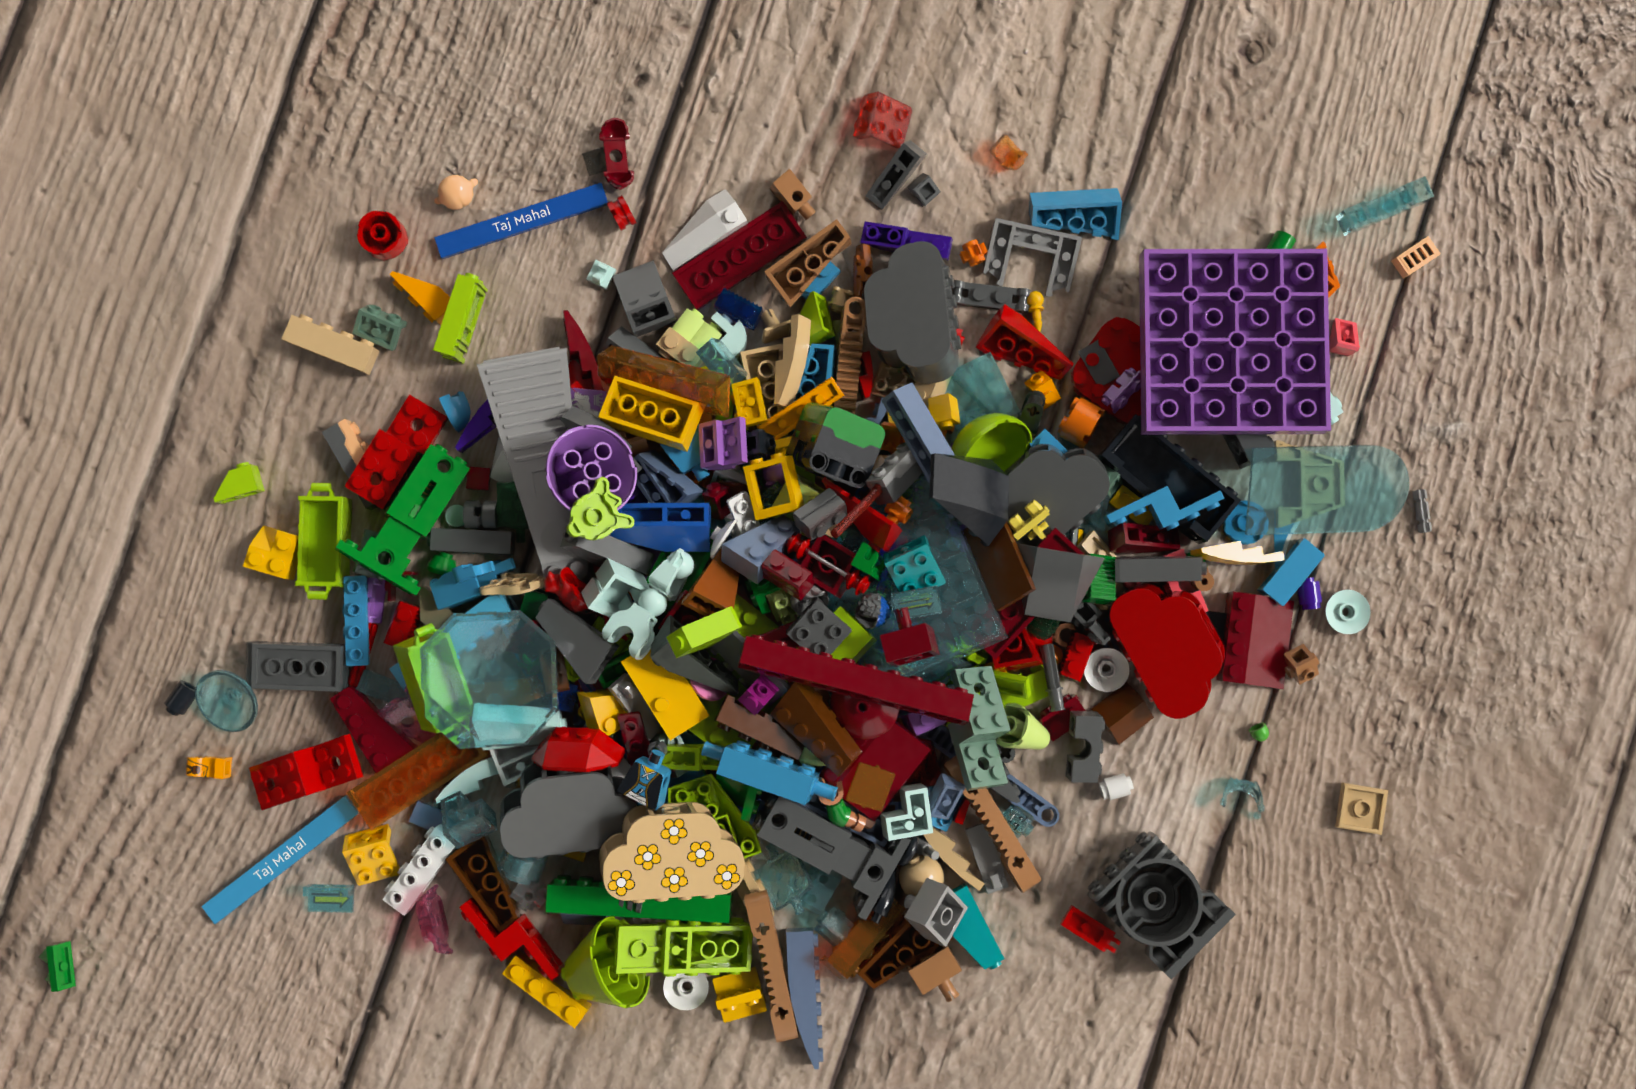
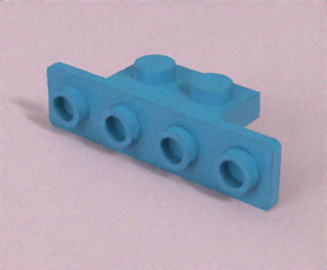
(356, 620)

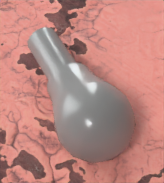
(926, 849)

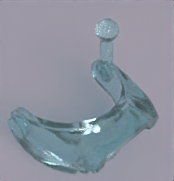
(1251, 788)

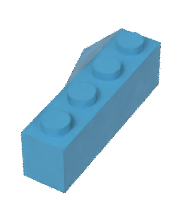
(1078, 210)

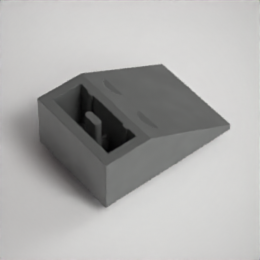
(644, 299)

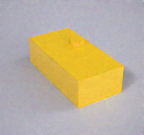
(651, 413)
(667, 695)

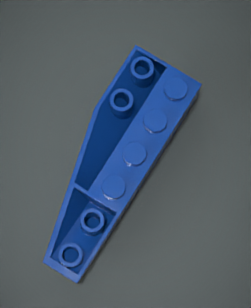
(668, 526)

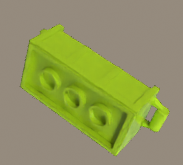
(321, 527)
(410, 664)

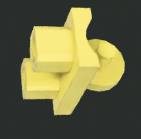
(1022, 527)

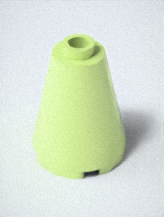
(1025, 730)

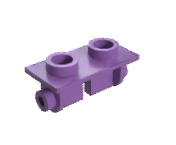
(1118, 397)
(376, 599)

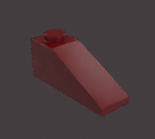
(1140, 538)

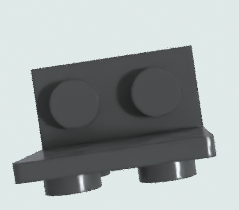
(818, 628)

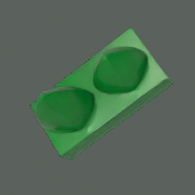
(60, 966)

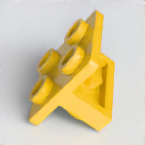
(739, 995)

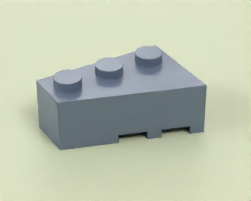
(663, 481)
(751, 548)

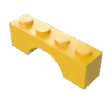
(556, 998)

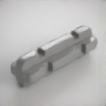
(1422, 511)

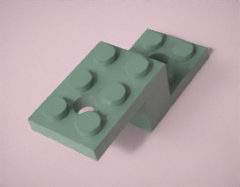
(977, 737)

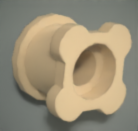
(838, 298)

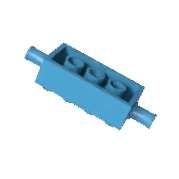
(768, 772)

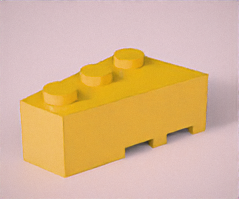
(600, 710)

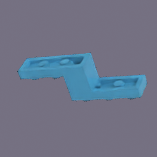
(1164, 509)

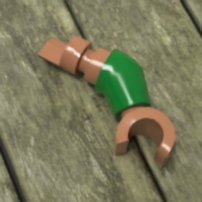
(842, 815)

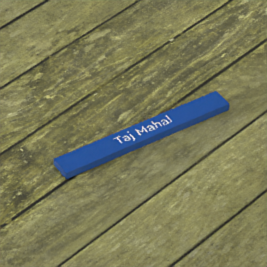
(521, 221)

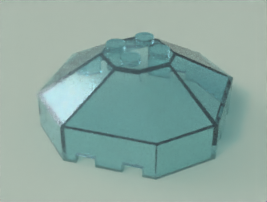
(489, 679)

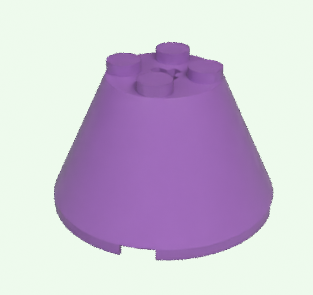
(583, 457)

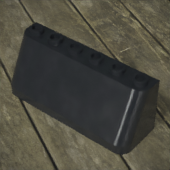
(1153, 463)

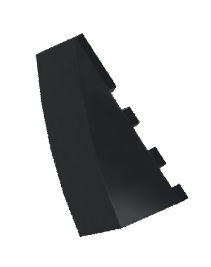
(972, 492)

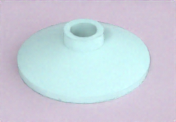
(1358, 610)

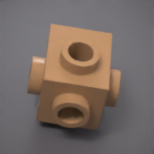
(1301, 664)

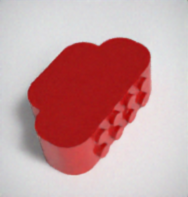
(1169, 645)

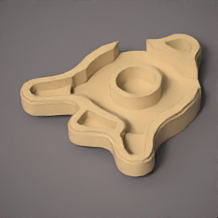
(513, 584)

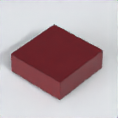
(478, 478)

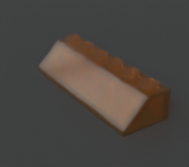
(687, 381)
(411, 778)

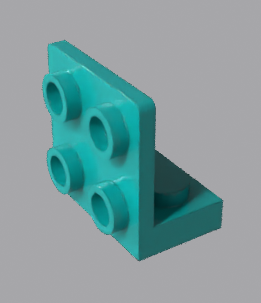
(913, 566)

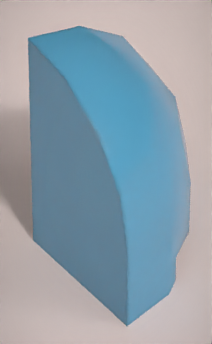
(456, 409)

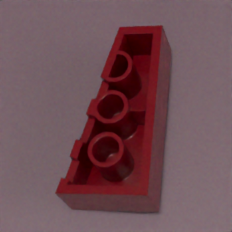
(377, 739)

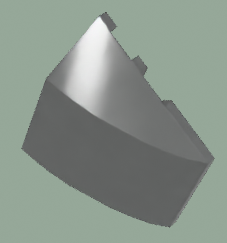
(1059, 581)

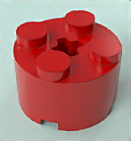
(380, 247)

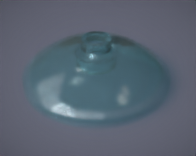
(226, 700)

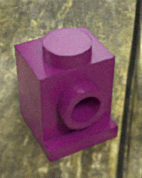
(758, 694)

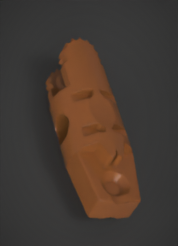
(861, 269)

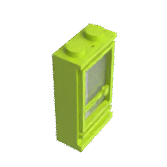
(460, 317)

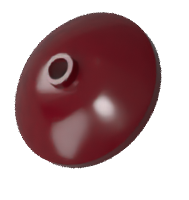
(862, 724)

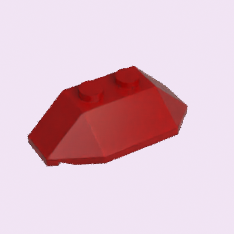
(577, 750)

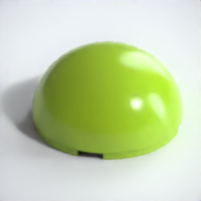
(994, 438)

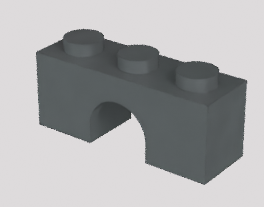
(1086, 765)

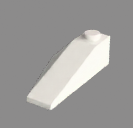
(709, 225)

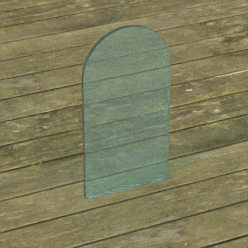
(1324, 489)

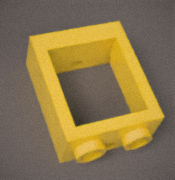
(792, 483)

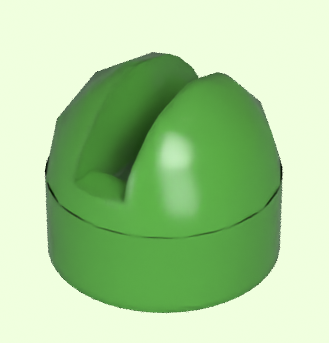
(1259, 731)

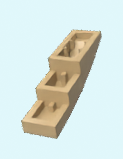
(791, 369)
(959, 864)

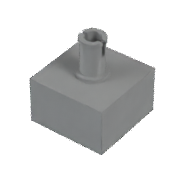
(935, 911)

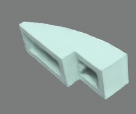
(470, 779)

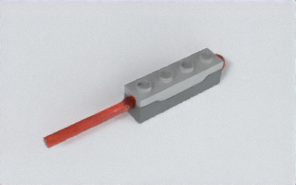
(885, 484)

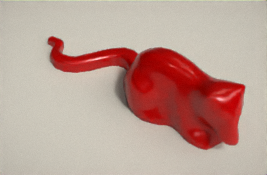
(569, 591)

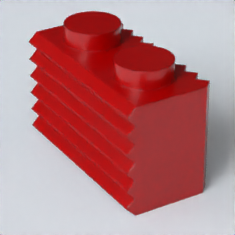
(403, 623)
(1076, 656)

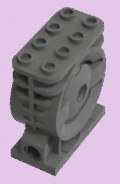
(1184, 928)

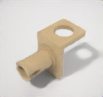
(775, 329)

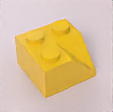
(273, 553)

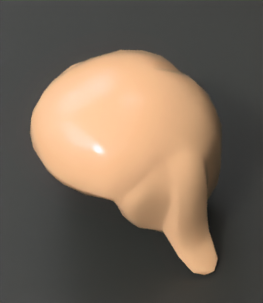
(455, 192)

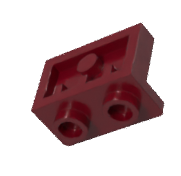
(1058, 721)

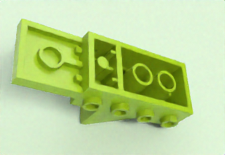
(684, 948)

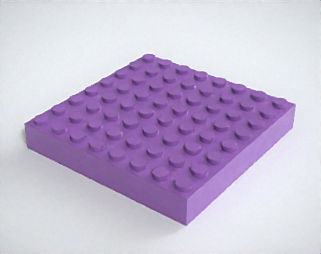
(1234, 341)

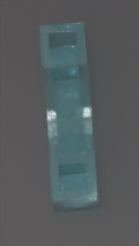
(1384, 207)

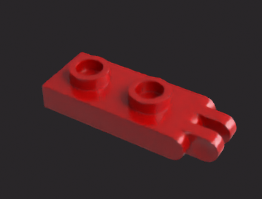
(1089, 929)

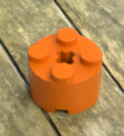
(1081, 422)

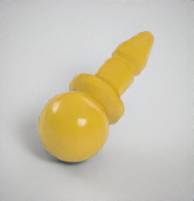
(1035, 302)

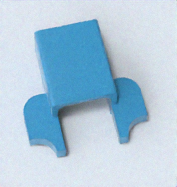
(464, 582)

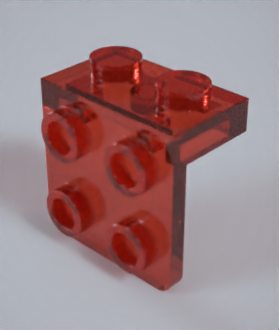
(882, 119)

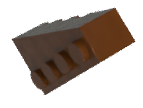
(760, 727)
(816, 727)

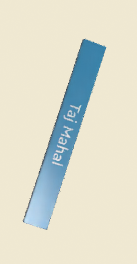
(280, 859)

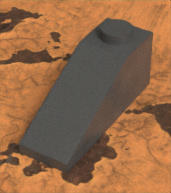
(896, 173)

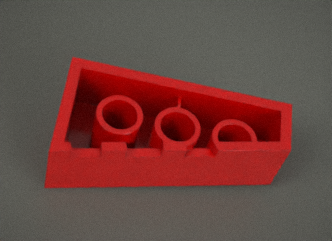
(1018, 654)

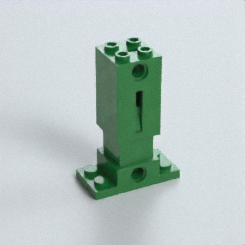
(410, 518)

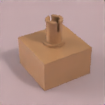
(936, 970)

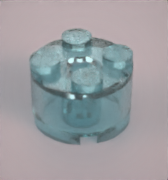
(522, 869)

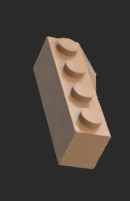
(801, 266)

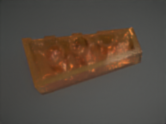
(860, 943)

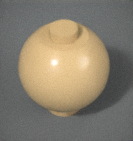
(916, 871)

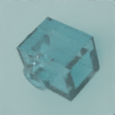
(833, 925)

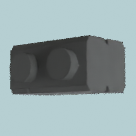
(820, 514)

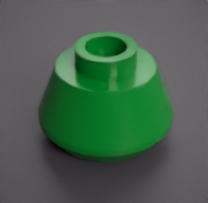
(441, 563)

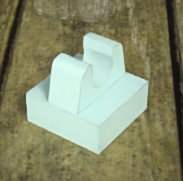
(601, 274)

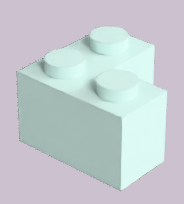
(913, 818)

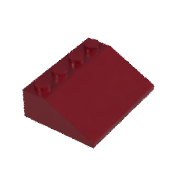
(1255, 640)
(894, 751)

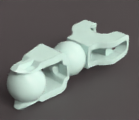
(640, 619)

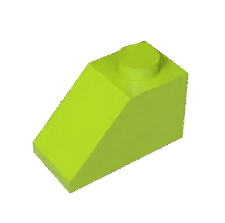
(818, 312)
(240, 483)

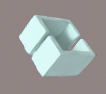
(611, 588)

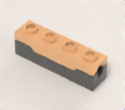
(349, 449)

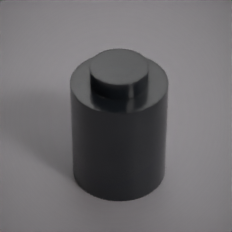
(180, 698)

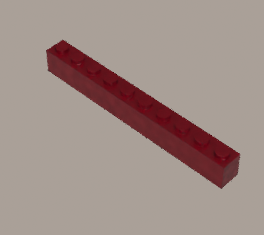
(855, 680)

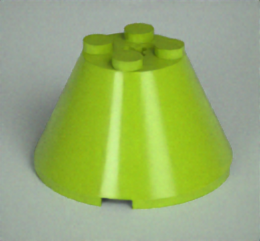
(592, 974)

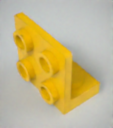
(749, 402)
(370, 855)

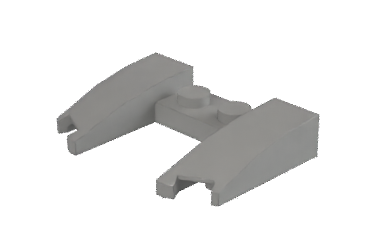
(1009, 233)

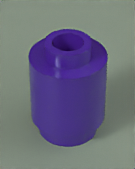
(1309, 594)

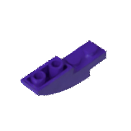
(892, 237)

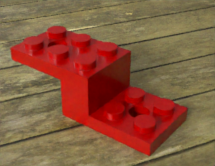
(396, 452)
(305, 772)
(512, 937)

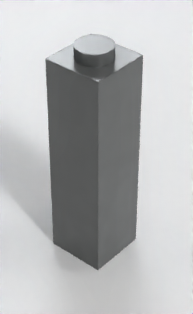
(471, 541)

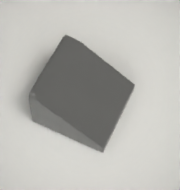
(924, 189)

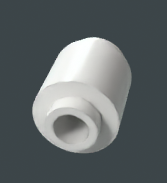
(1116, 786)

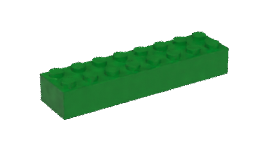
(591, 898)

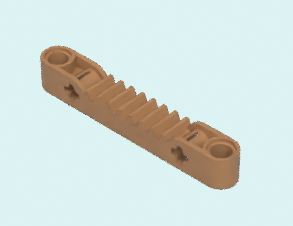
(850, 354)
(1021, 870)
(758, 912)

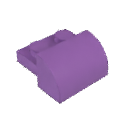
(723, 444)

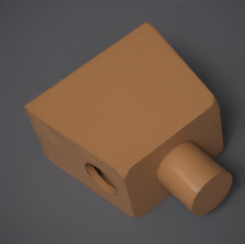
(786, 187)

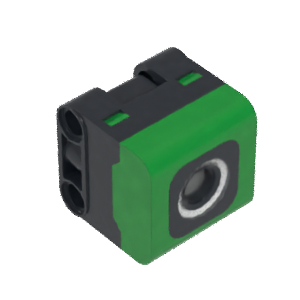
(836, 444)

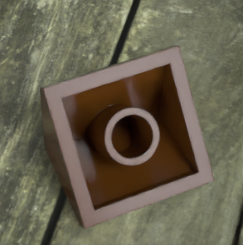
(1123, 712)

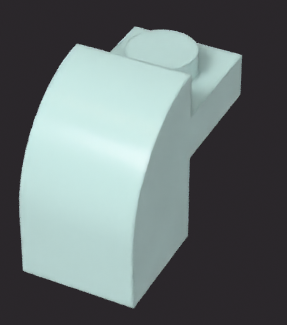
(735, 335)

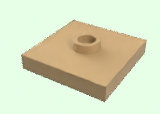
(1361, 808)

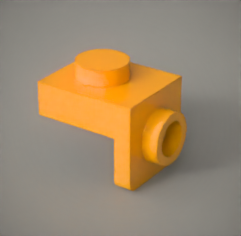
(1044, 384)

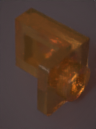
(1008, 153)

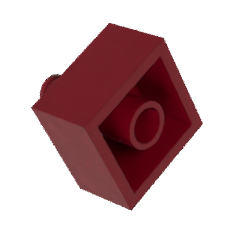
(909, 642)

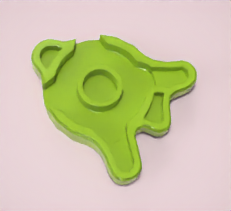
(596, 513)

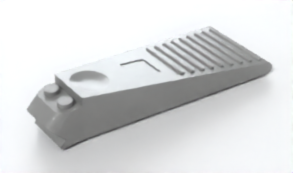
(527, 401)

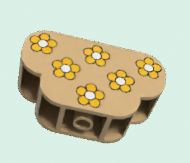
(670, 855)

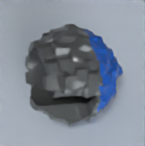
(872, 611)

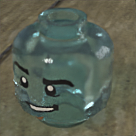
(1019, 820)

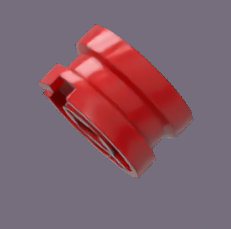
(621, 213)

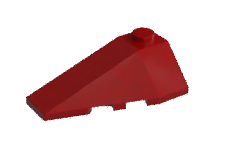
(1018, 341)

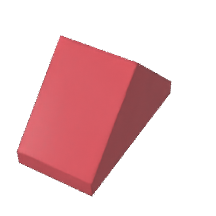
(1344, 337)

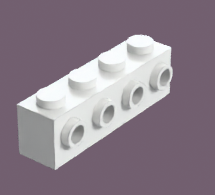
(420, 871)

